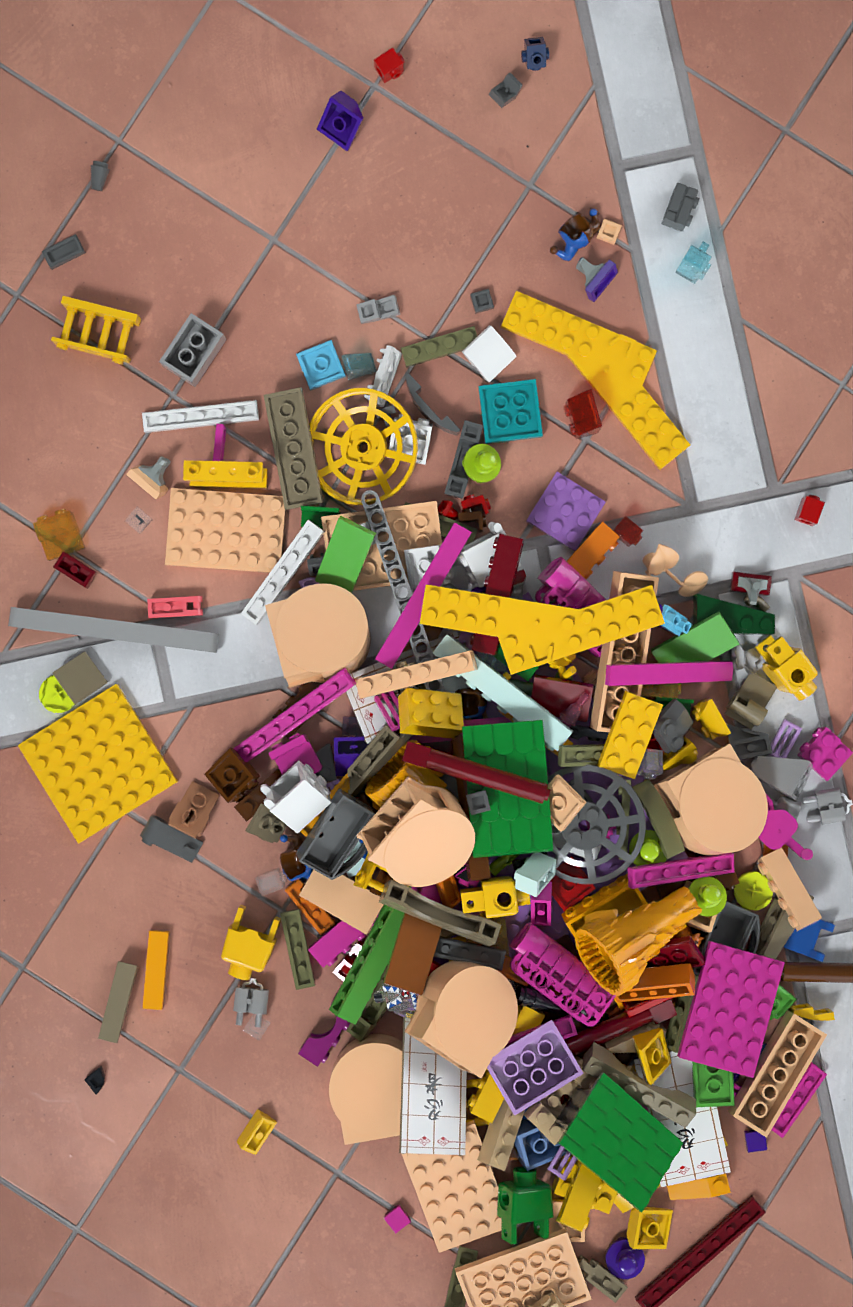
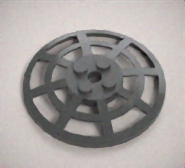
(598, 826)

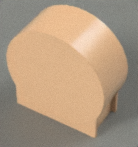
(319, 633)
(716, 803)
(419, 835)
(465, 1014)
(368, 1088)

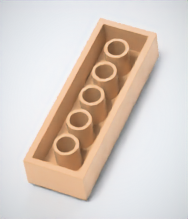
(777, 1073)

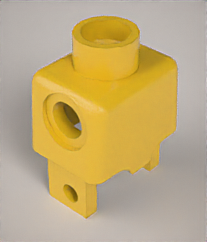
(784, 661)
(485, 898)
(247, 948)

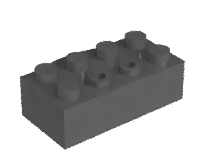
(338, 838)
(732, 929)

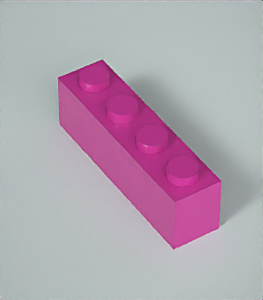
(335, 941)

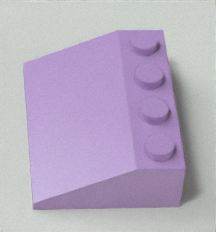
(533, 1067)

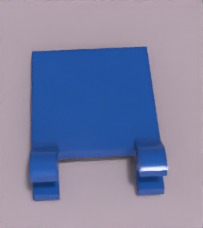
(806, 938)

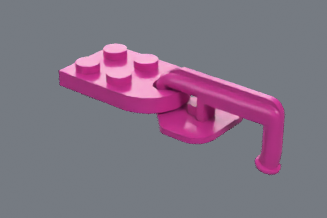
(779, 829)

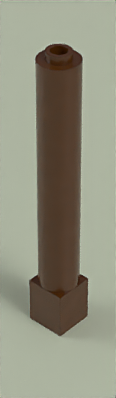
(476, 868)
(817, 972)

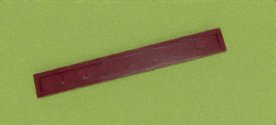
(701, 1254)

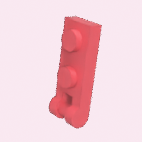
(174, 607)

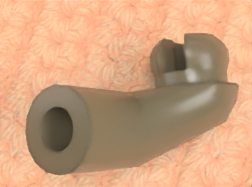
(761, 604)

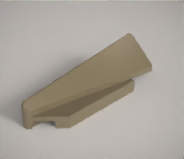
(374, 757)
(774, 931)

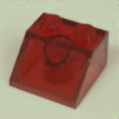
(583, 415)

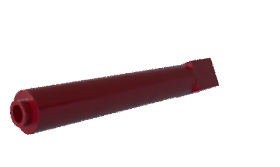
(476, 772)
(618, 1026)

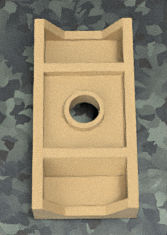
(546, 1111)

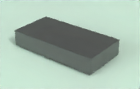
(63, 252)

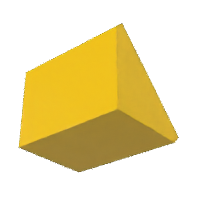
(652, 1053)

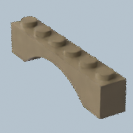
(464, 924)
(669, 1103)

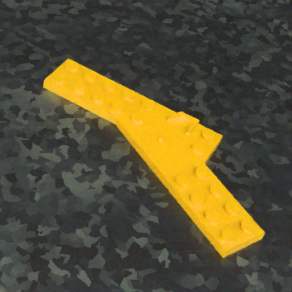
(609, 363)
(540, 631)

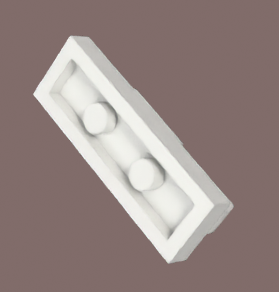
(385, 372)

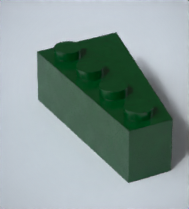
(739, 618)

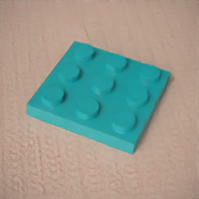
(510, 411)

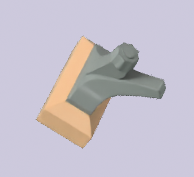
(151, 477)

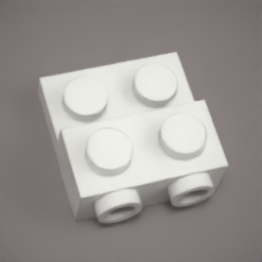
(423, 431)
(418, 562)

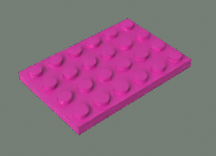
(730, 1009)

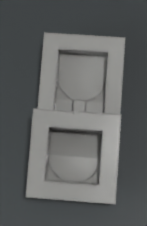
(378, 309)

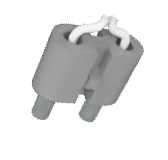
(829, 805)
(250, 1000)

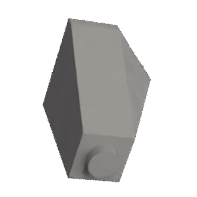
(782, 774)

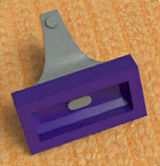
(597, 276)

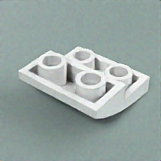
(489, 353)

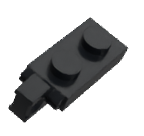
(593, 735)

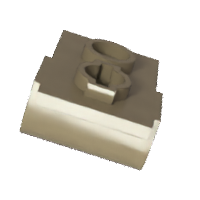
(750, 700)
(266, 825)

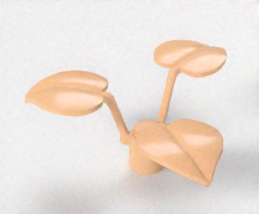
(667, 558)

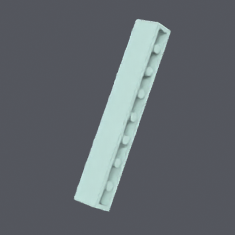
(506, 695)

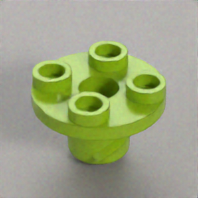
(482, 463)
(650, 850)
(709, 895)

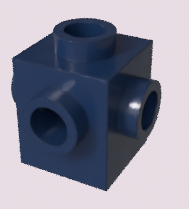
(535, 53)

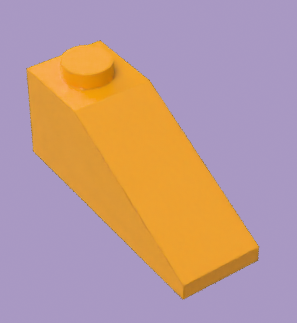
(700, 1188)

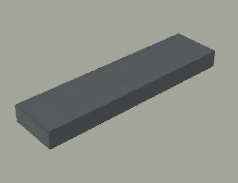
(470, 952)

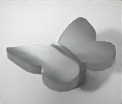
(745, 659)

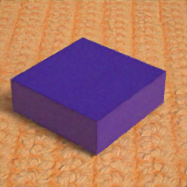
(755, 1141)

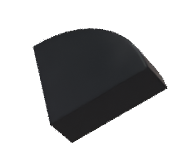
(96, 1080)

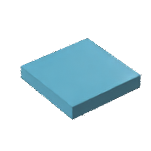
(320, 365)

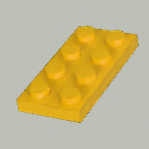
(629, 735)

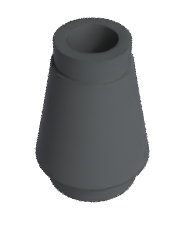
(99, 174)

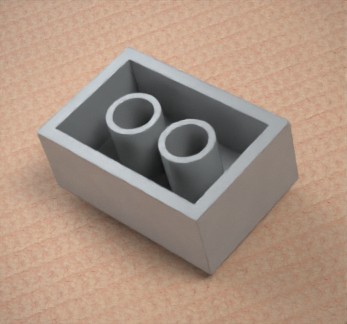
(193, 350)

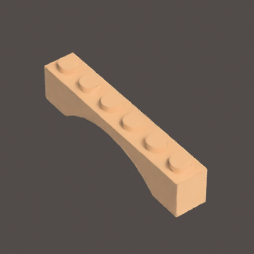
(416, 674)

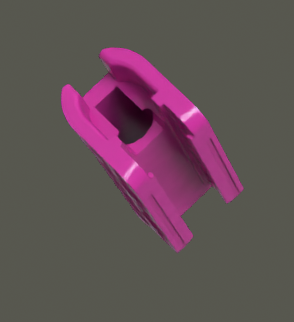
(568, 589)
(562, 971)

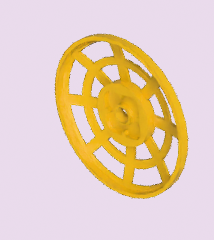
(361, 433)

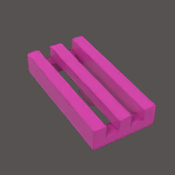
(219, 445)
(384, 696)

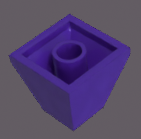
(341, 120)

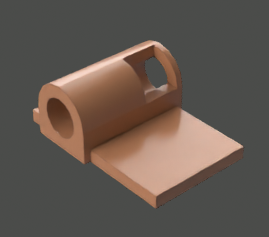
(193, 811)

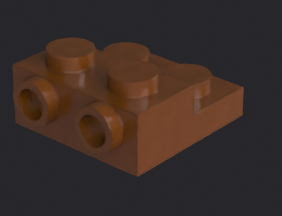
(232, 776)

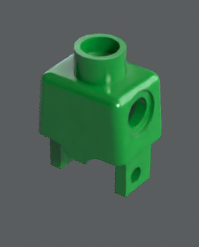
(524, 1201)

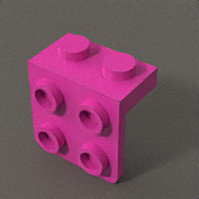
(296, 750)

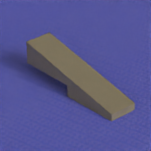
(118, 1001)

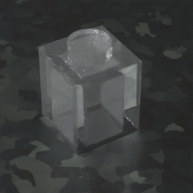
(651, 764)
(271, 881)

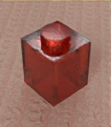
(628, 532)

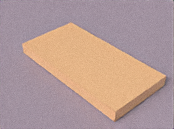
(343, 900)

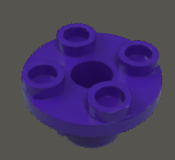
(623, 1260)

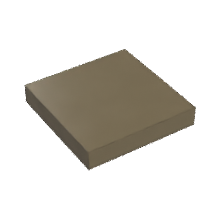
(79, 678)

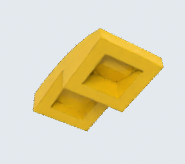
(806, 1011)

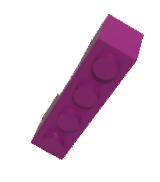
(317, 1045)

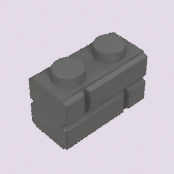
(680, 207)

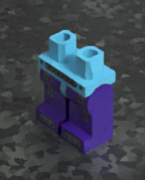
(674, 621)

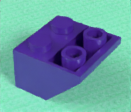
(346, 752)

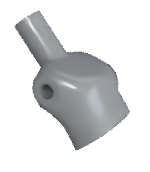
(787, 804)

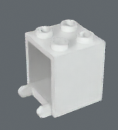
(477, 554)
(297, 796)

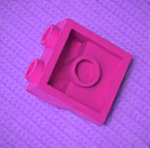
(825, 752)

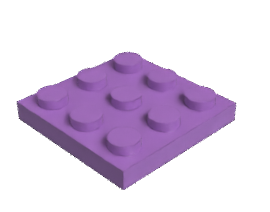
(565, 511)

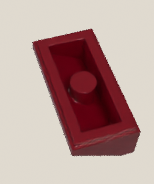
(74, 569)

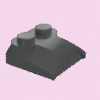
(672, 726)

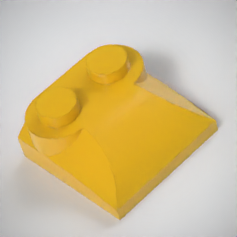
(710, 719)
(685, 755)
(649, 1228)

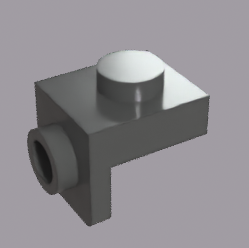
(506, 90)

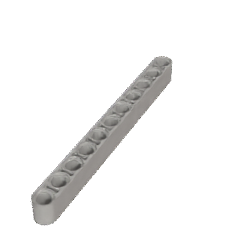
(395, 584)
(113, 629)

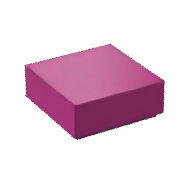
(397, 1218)

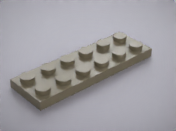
(293, 448)

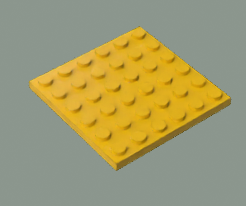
(97, 763)

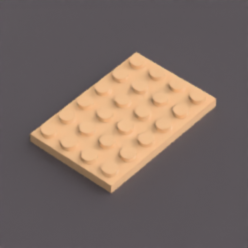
(411, 528)
(225, 530)
(456, 1193)
(525, 1275)

